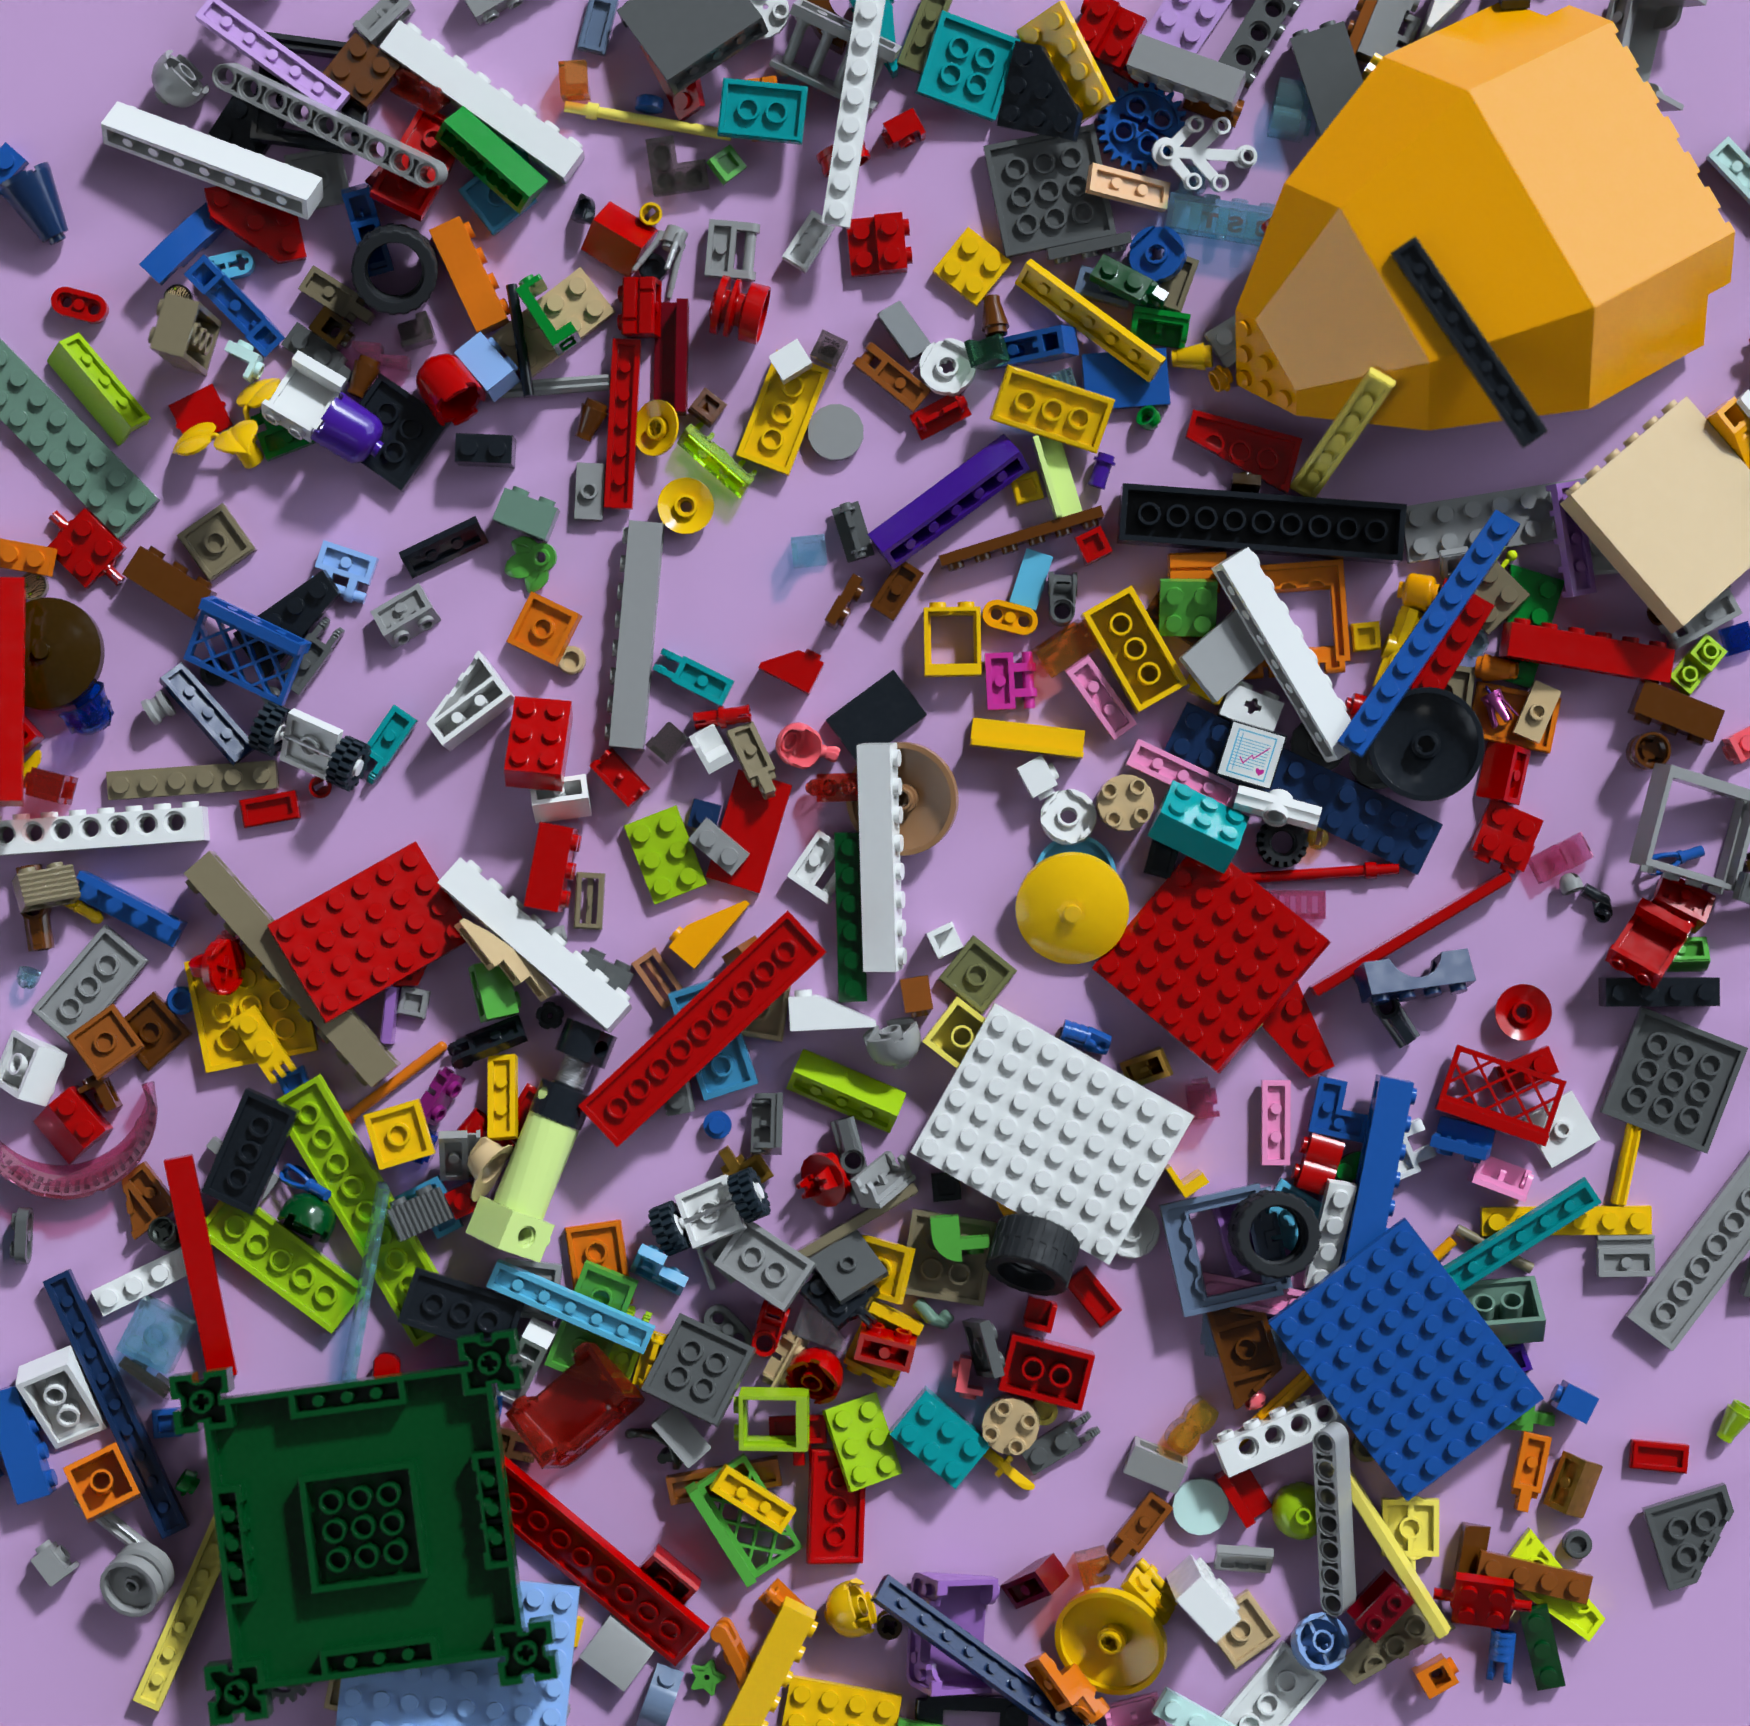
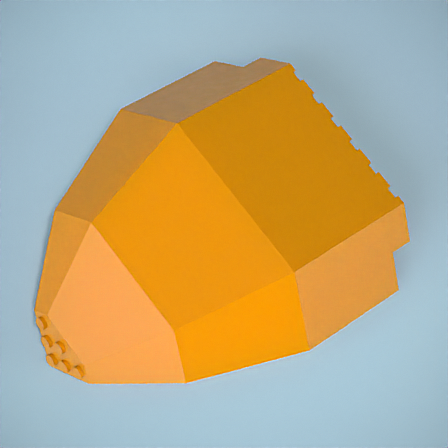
(1537, 194)

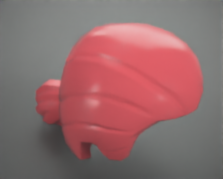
(802, 746)

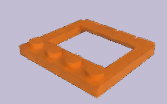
(1312, 577)

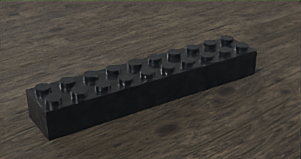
(1262, 522)

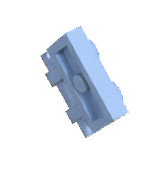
(348, 564)

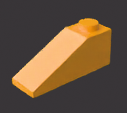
(701, 936)

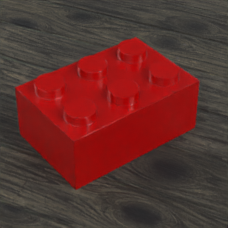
(538, 743)
(552, 867)
(1046, 1370)

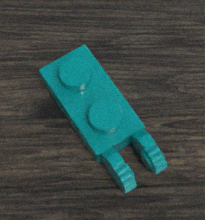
(697, 678)
(389, 739)

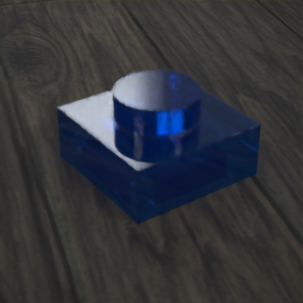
(1735, 638)

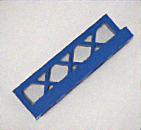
(130, 909)

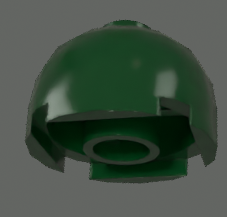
(309, 1216)

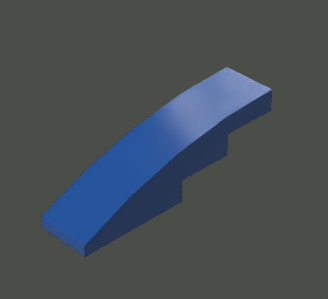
(182, 245)

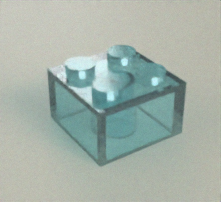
(157, 1334)

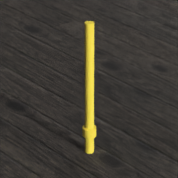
(594, 111)

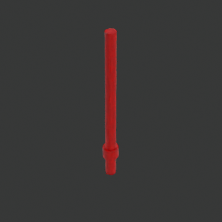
(1369, 870)

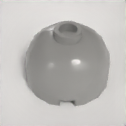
(177, 81)
(894, 1043)

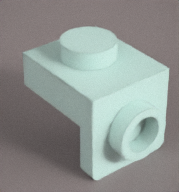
(244, 352)

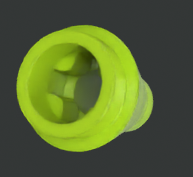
(1734, 1420)

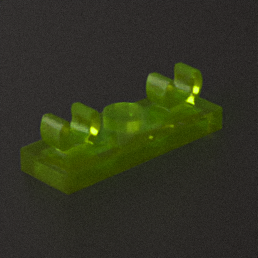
(716, 460)

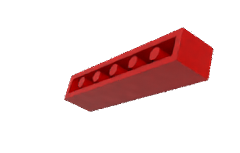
(1586, 652)

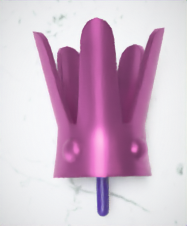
(1496, 700)

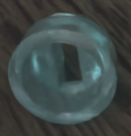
(28, 977)

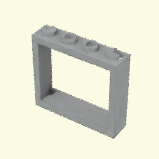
(1736, 840)

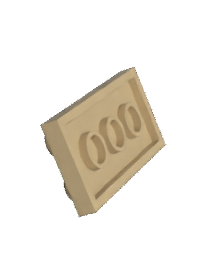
(571, 300)

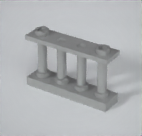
(832, 27)

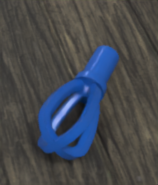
(1681, 856)
(310, 1186)

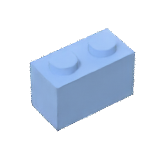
(488, 366)

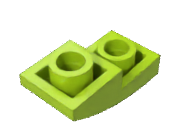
(1696, 664)

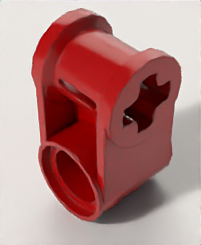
(769, 1326)

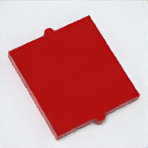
(200, 408)

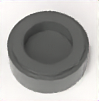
(1577, 1543)

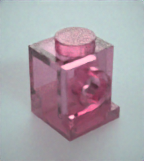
(1201, 1098)

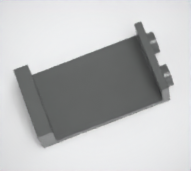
(1326, 69)

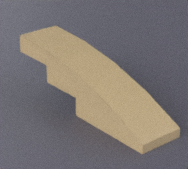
(495, 952)

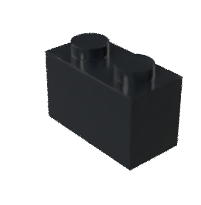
(485, 450)

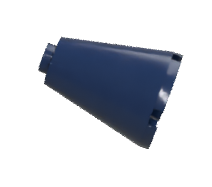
(37, 202)

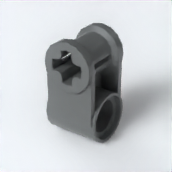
(1062, 592)

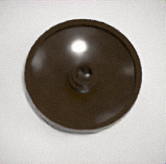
(60, 654)

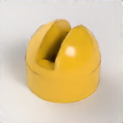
(655, 218)

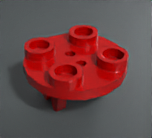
(824, 1179)

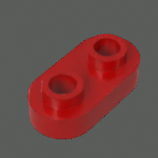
(81, 305)

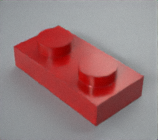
(1537, 1060)

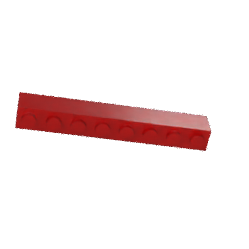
(12, 689)

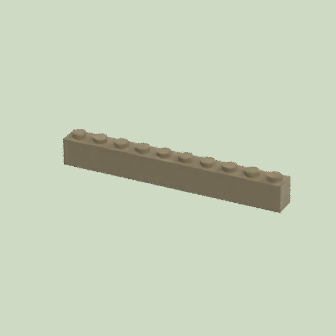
(249, 921)

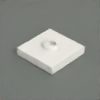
(1569, 1132)

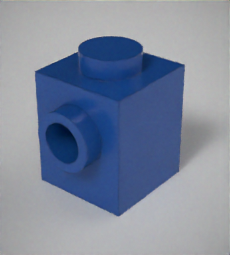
(1573, 1401)

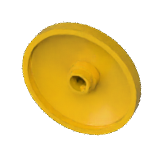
(1072, 908)
(1111, 1640)

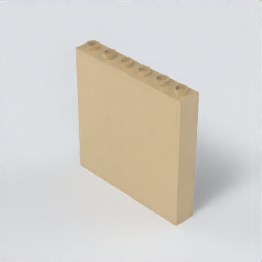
(1670, 513)

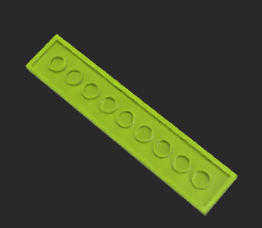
(347, 1170)

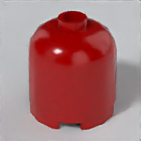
(449, 389)

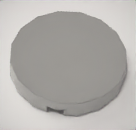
(835, 432)

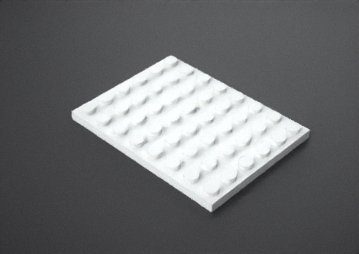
(1052, 1132)

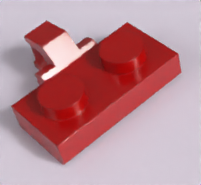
(787, 1426)

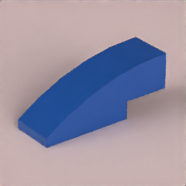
(364, 219)

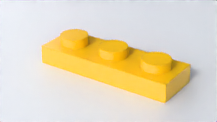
(502, 1097)
(752, 1498)

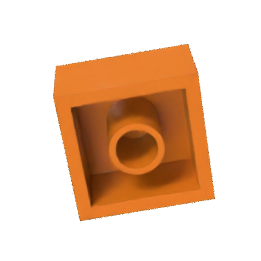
(102, 1482)

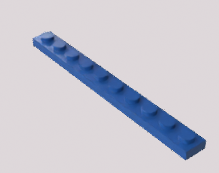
(1428, 633)

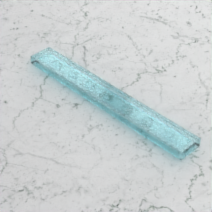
(366, 1281)

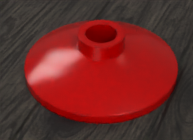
(1537, 1012)

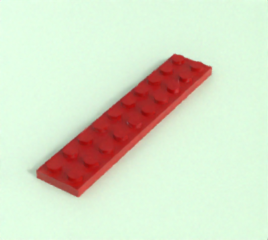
(702, 1028)
(601, 1569)

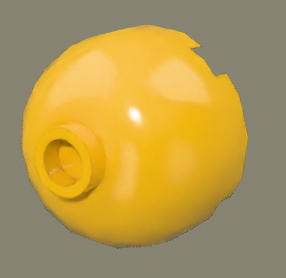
(850, 1610)

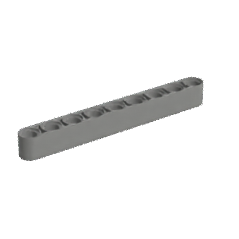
(317, 120)

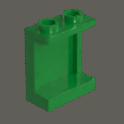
(563, 338)

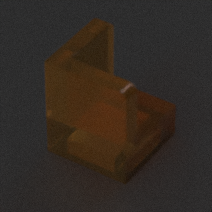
(574, 80)

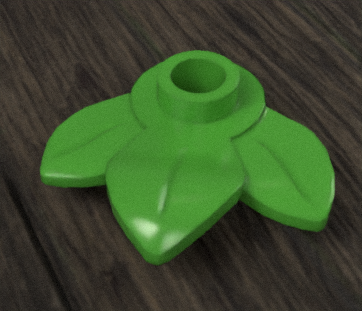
(527, 564)

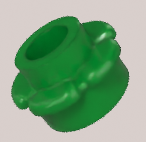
(187, 1482)

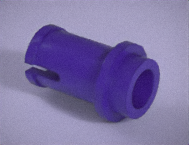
(1101, 470)

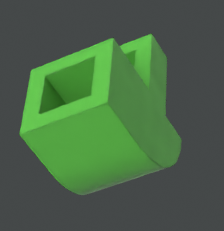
(947, 1238)

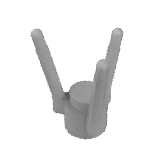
(672, 242)

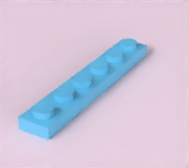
(570, 1306)

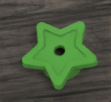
(706, 1669)

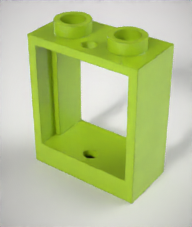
(779, 1443)

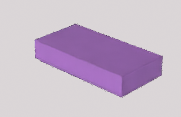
(389, 1017)

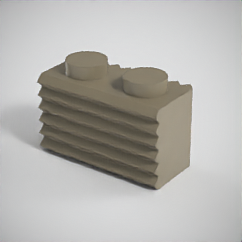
(45, 887)

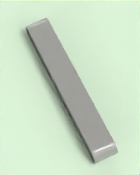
(1333, 1502)

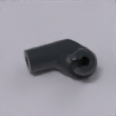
(1600, 901)

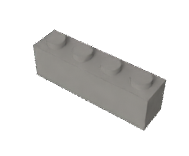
(1185, 73)

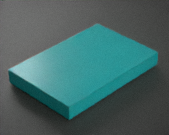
(762, 111)

